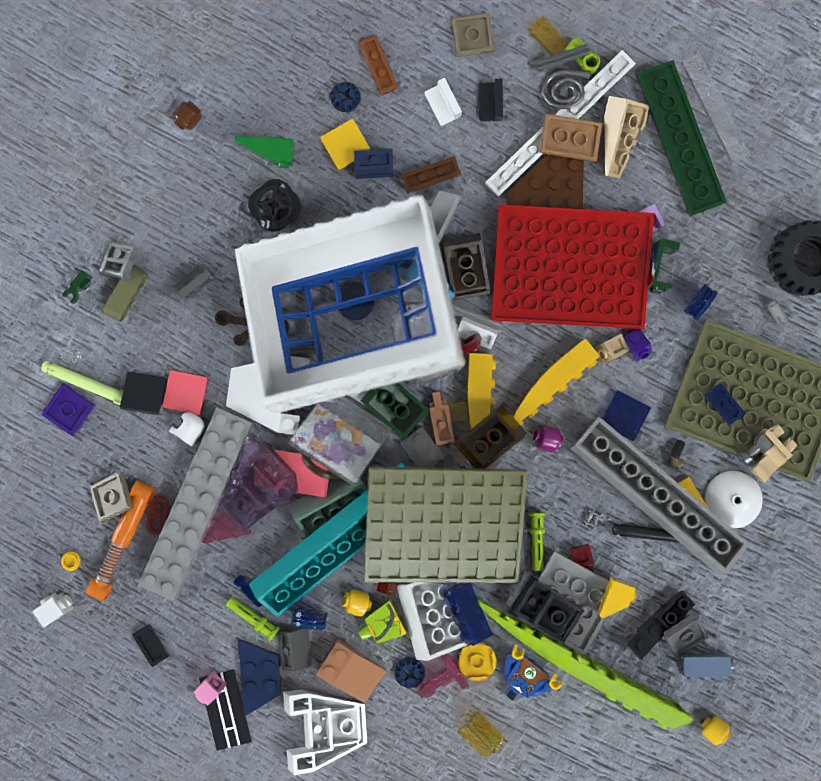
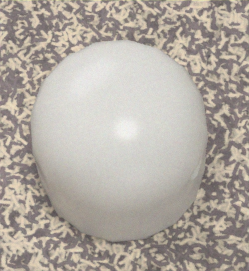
(190, 429)

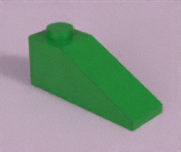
(274, 150)

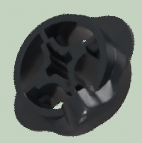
(254, 205)

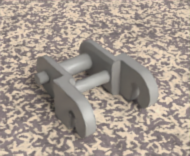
(595, 522)

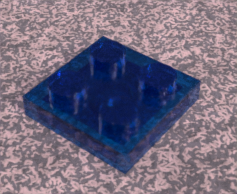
(625, 415)

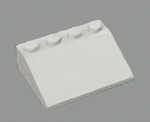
(429, 618)

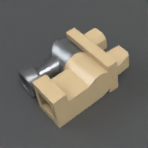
(773, 452)

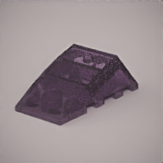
(257, 484)

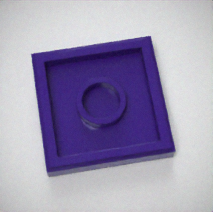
(68, 409)

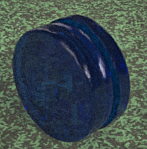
(700, 301)
(309, 619)

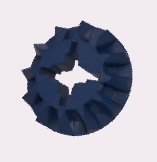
(347, 105)
(408, 663)

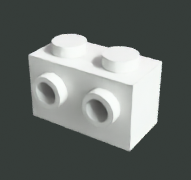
(53, 608)

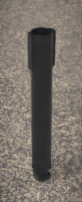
(643, 532)

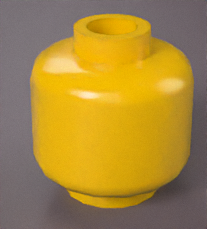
(356, 602)
(716, 730)

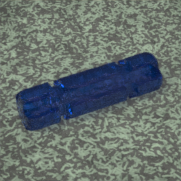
(245, 588)

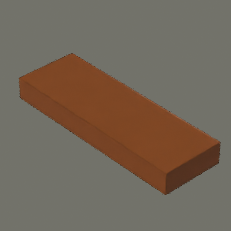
(378, 65)

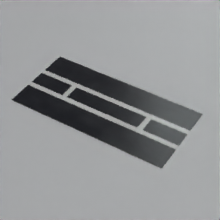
(227, 714)

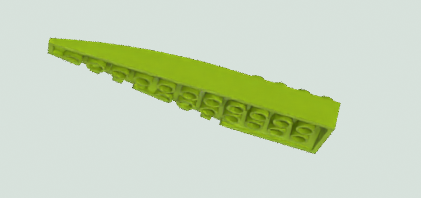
(594, 673)

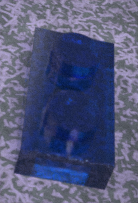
(724, 404)

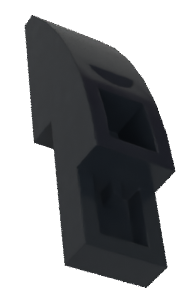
(663, 619)

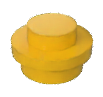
(71, 561)

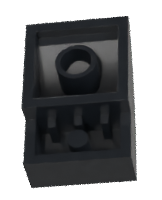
(547, 609)

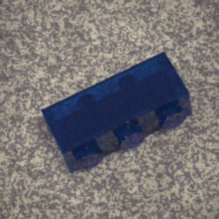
(467, 613)

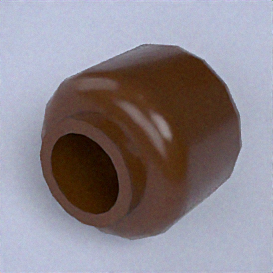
(187, 115)

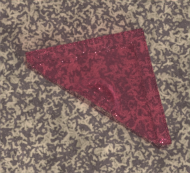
(224, 529)

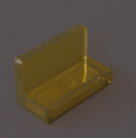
(481, 735)

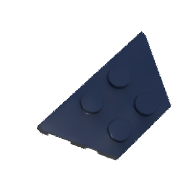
(258, 676)

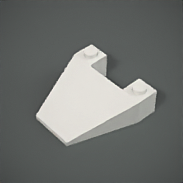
(245, 398)
(330, 727)

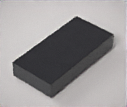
(150, 645)

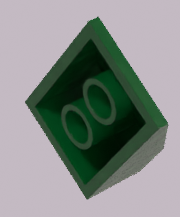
(396, 407)

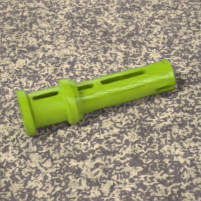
(537, 530)
(260, 624)

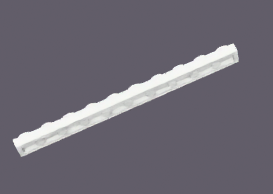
(530, 150)

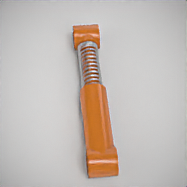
(140, 496)

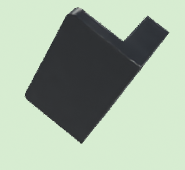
(491, 101)

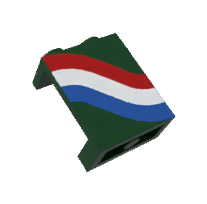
(661, 247)

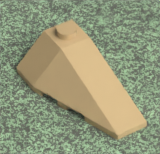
(621, 125)

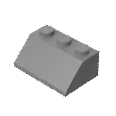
(443, 209)

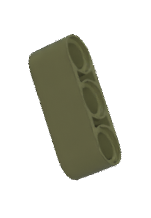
(125, 295)

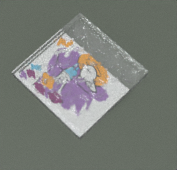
(340, 437)

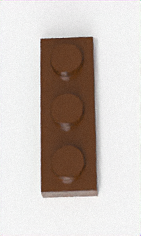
(430, 175)

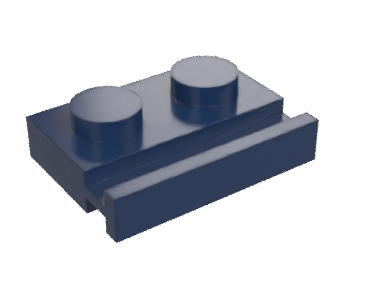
(373, 163)

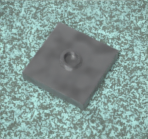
(686, 634)

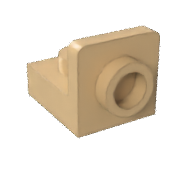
(612, 349)

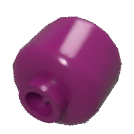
(548, 439)

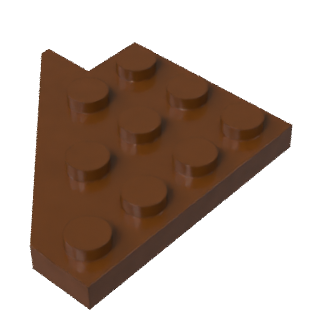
(550, 183)

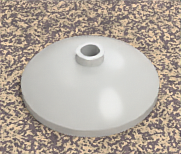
(724, 489)

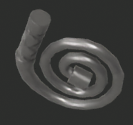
(563, 92)

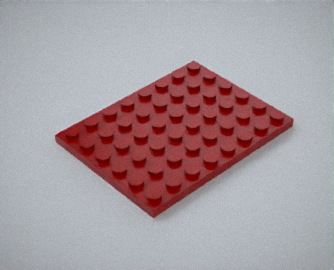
(572, 266)

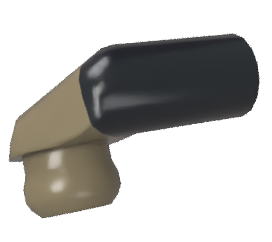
(675, 454)

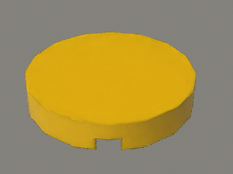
(477, 661)

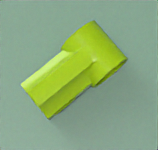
(592, 57)

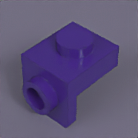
(638, 344)

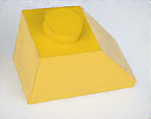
(616, 597)

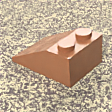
(350, 671)

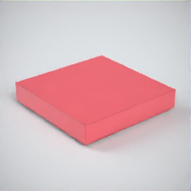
(185, 392)

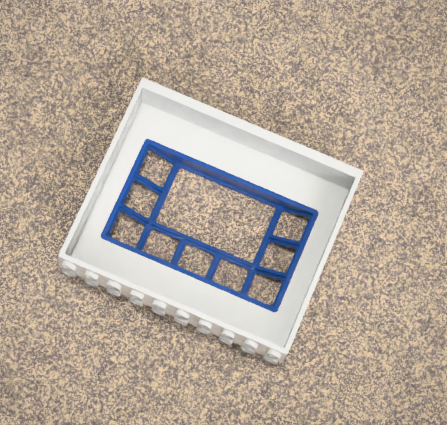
(327, 256)

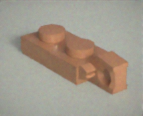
(441, 420)

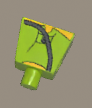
(383, 623)

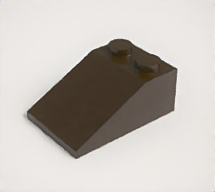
(466, 266)
(490, 438)

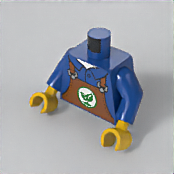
(526, 676)

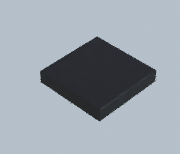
(143, 393)

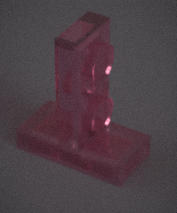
(443, 678)

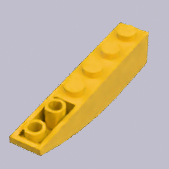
(556, 379)
(479, 386)

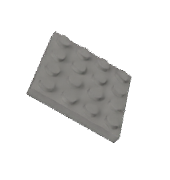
(582, 588)

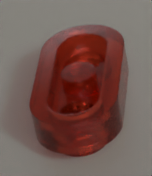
(156, 514)

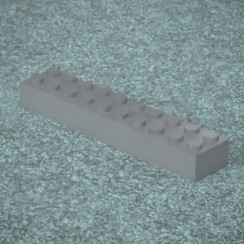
(660, 496)
(195, 504)

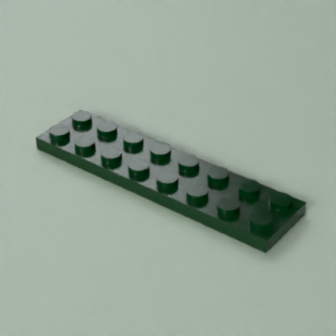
(681, 138)

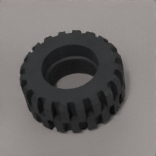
(783, 260)

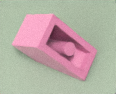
(210, 688)

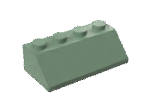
(313, 511)

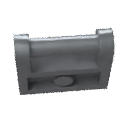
(119, 255)

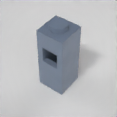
(705, 664)

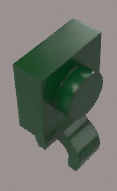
(80, 283)

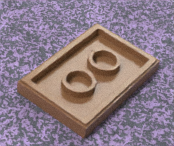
(570, 138)

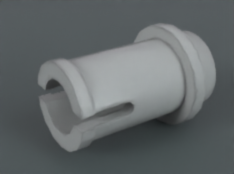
(776, 311)

